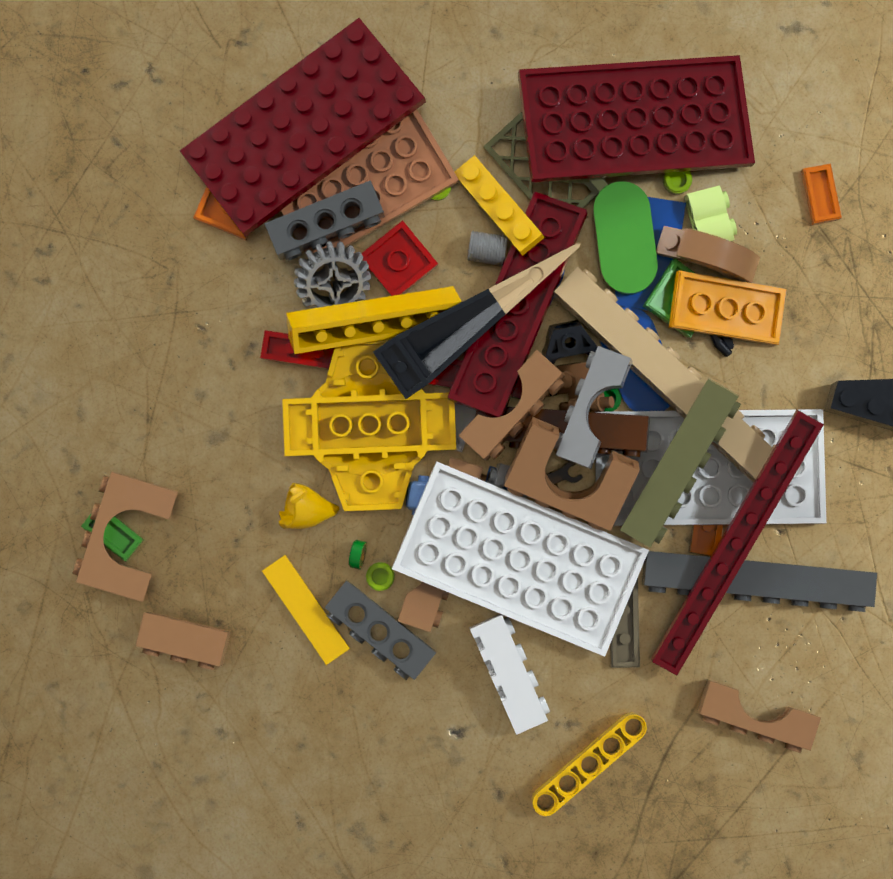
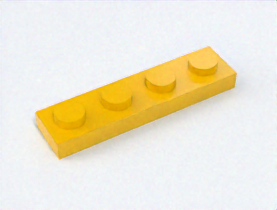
(498, 205)

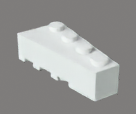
(509, 673)

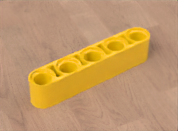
(582, 777)

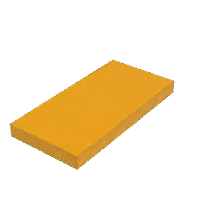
(727, 308)

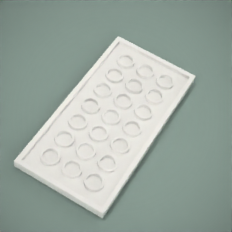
(720, 484)
(520, 559)

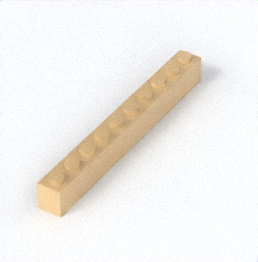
(657, 365)

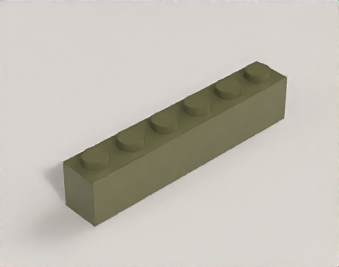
(679, 463)

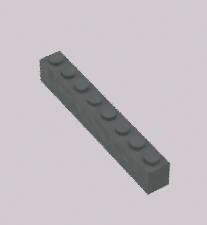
(767, 580)

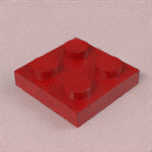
(399, 259)

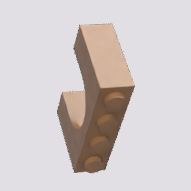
(596, 504)
(97, 566)

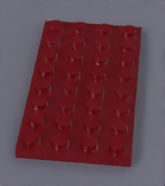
(635, 118)
(302, 126)

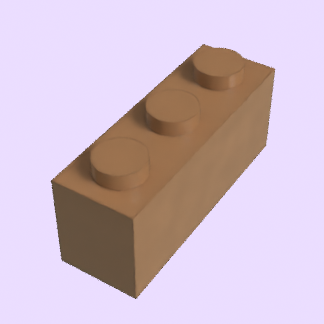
(183, 640)

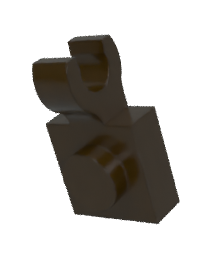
(562, 474)

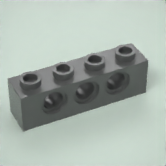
(282, 228)
(351, 596)

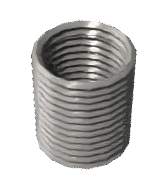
(487, 248)

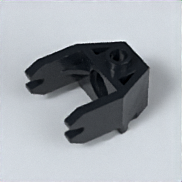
(555, 341)

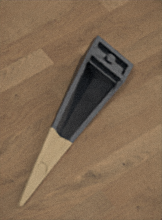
(430, 347)

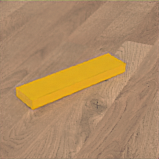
(306, 609)

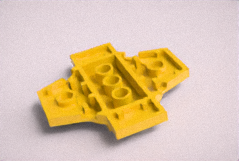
(367, 429)

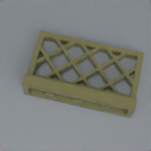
(594, 184)

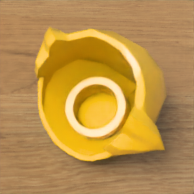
(305, 508)

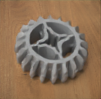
(354, 279)

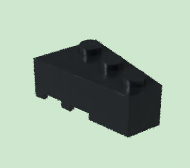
(863, 401)

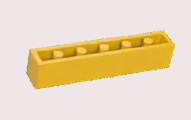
(365, 319)

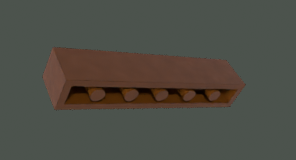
(614, 431)

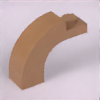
(709, 251)

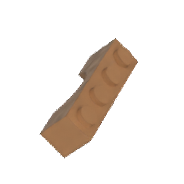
(538, 380)
(792, 726)

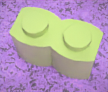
(709, 212)

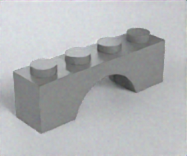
(606, 372)

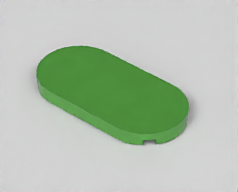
(625, 237)

